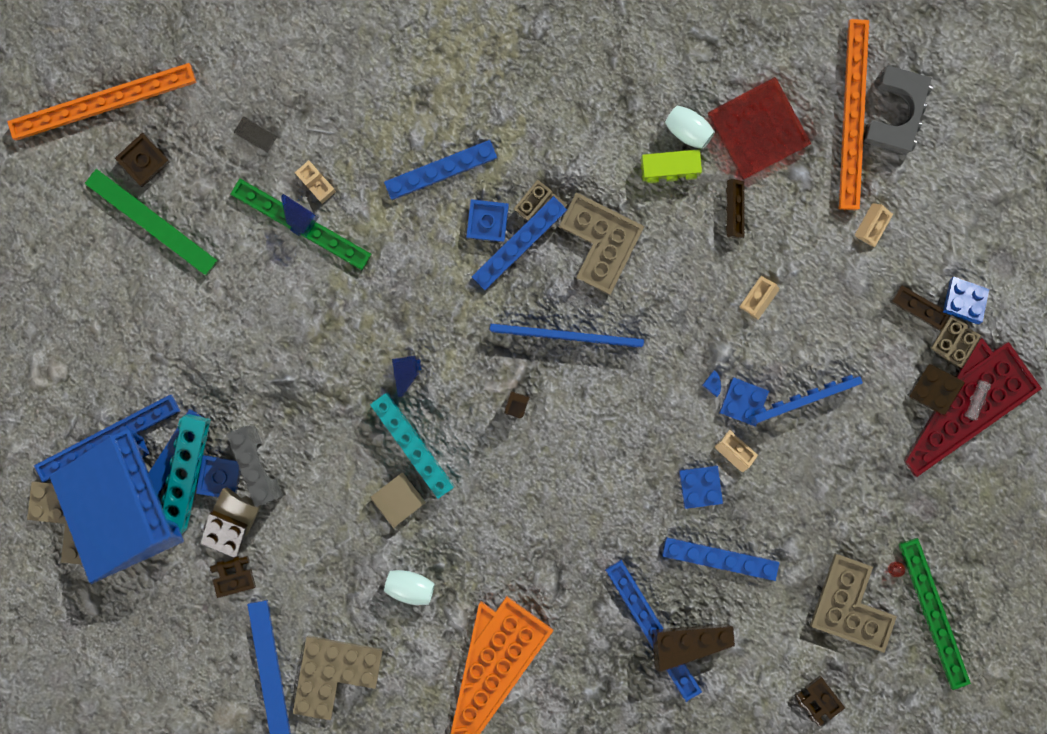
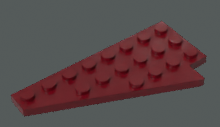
(1010, 387)

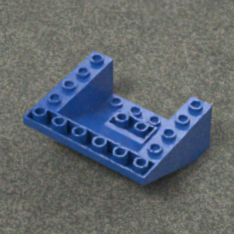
(113, 507)

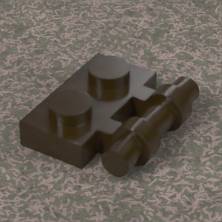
(235, 582)
(825, 698)

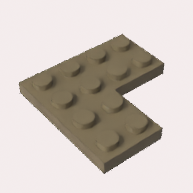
(611, 237)
(46, 508)
(841, 610)
(326, 664)

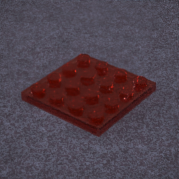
(759, 128)

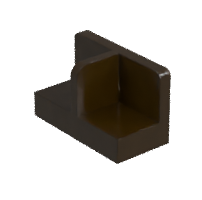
(516, 405)

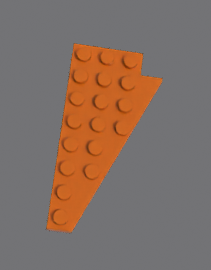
(497, 657)

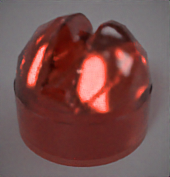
(898, 565)

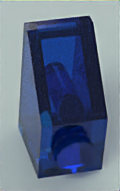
(298, 217)
(406, 372)

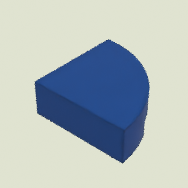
(713, 383)

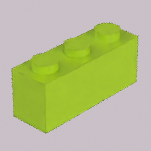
(671, 166)

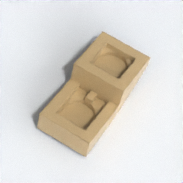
(315, 182)

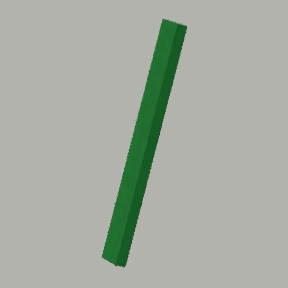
(151, 222)
(318, 234)
(934, 614)

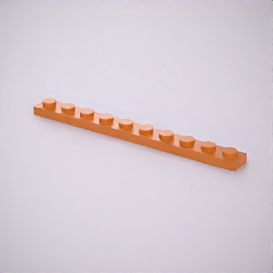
(101, 101)
(853, 114)

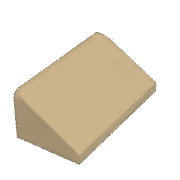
(874, 224)
(759, 297)
(736, 451)

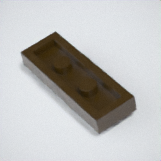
(735, 208)
(920, 307)

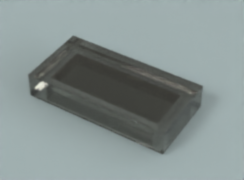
(255, 134)

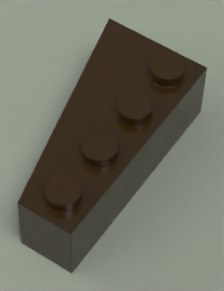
(685, 644)

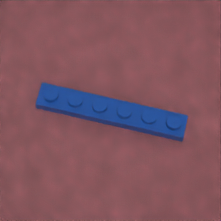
(440, 170)
(519, 243)
(812, 395)
(720, 559)

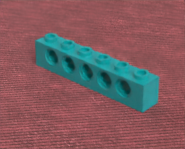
(199, 427)
(412, 445)

